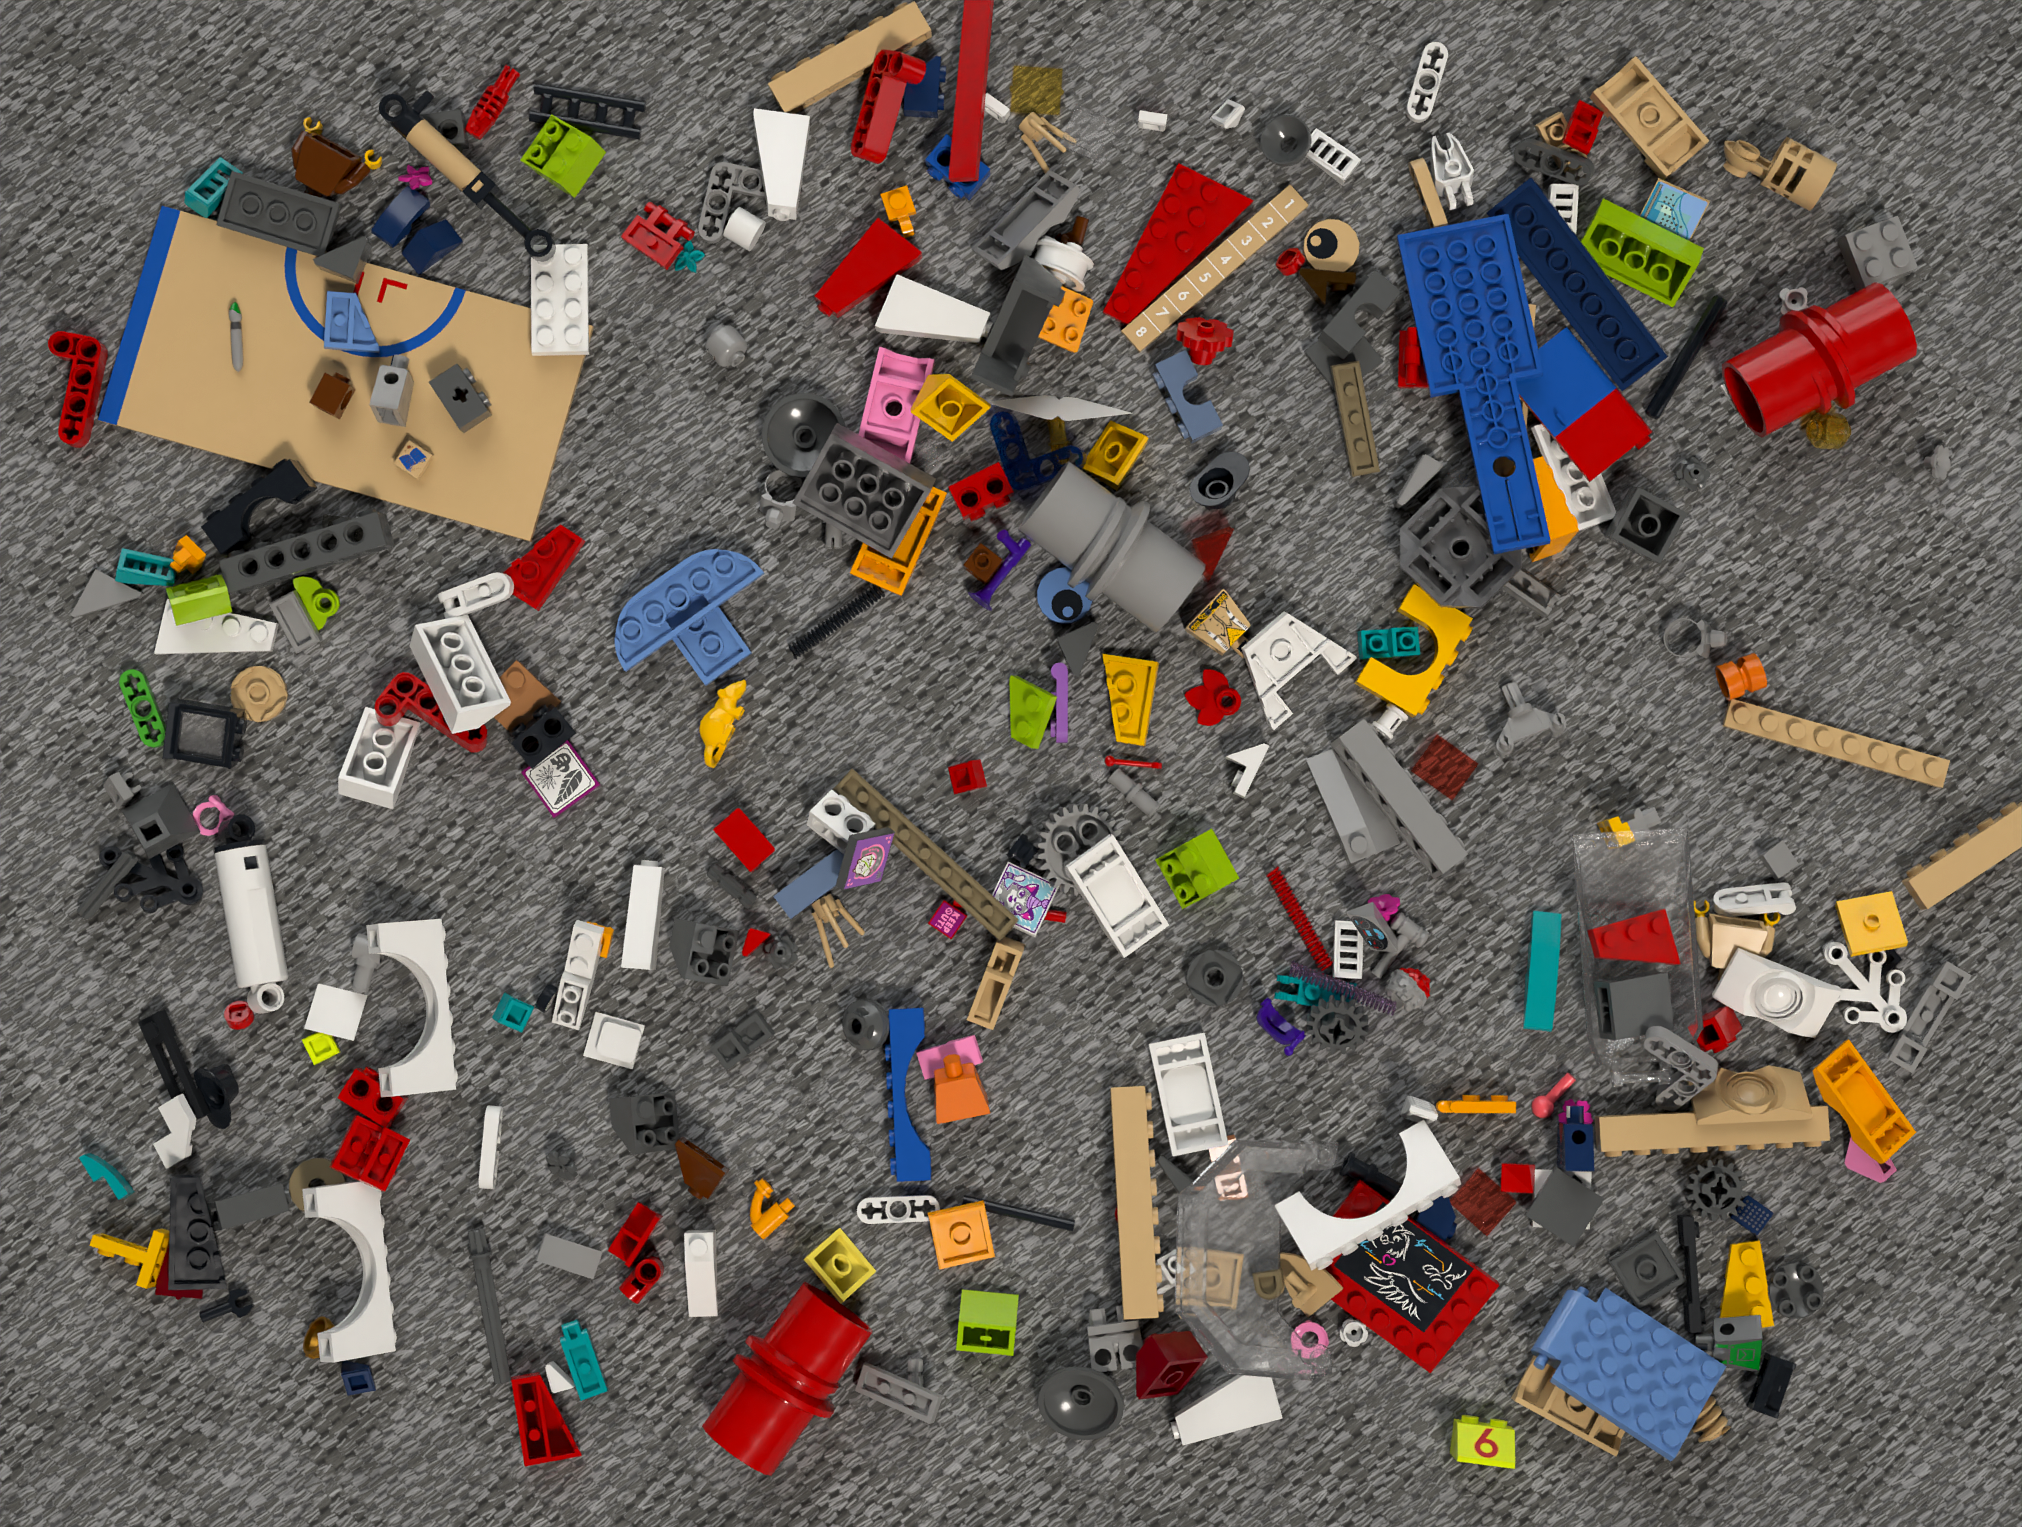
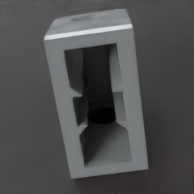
(392, 392)

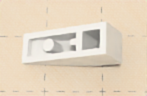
(701, 1272)

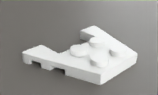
(1280, 654)

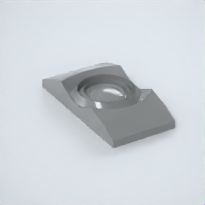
(1028, 221)

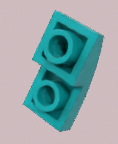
(1388, 643)

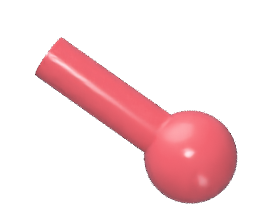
(1544, 1105)

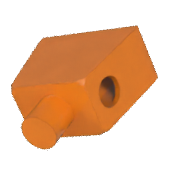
(958, 1091)

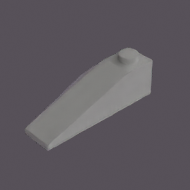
(1352, 812)

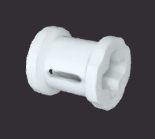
(1389, 721)

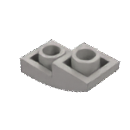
(569, 1256)

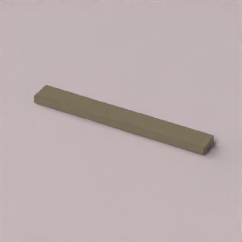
(928, 856)

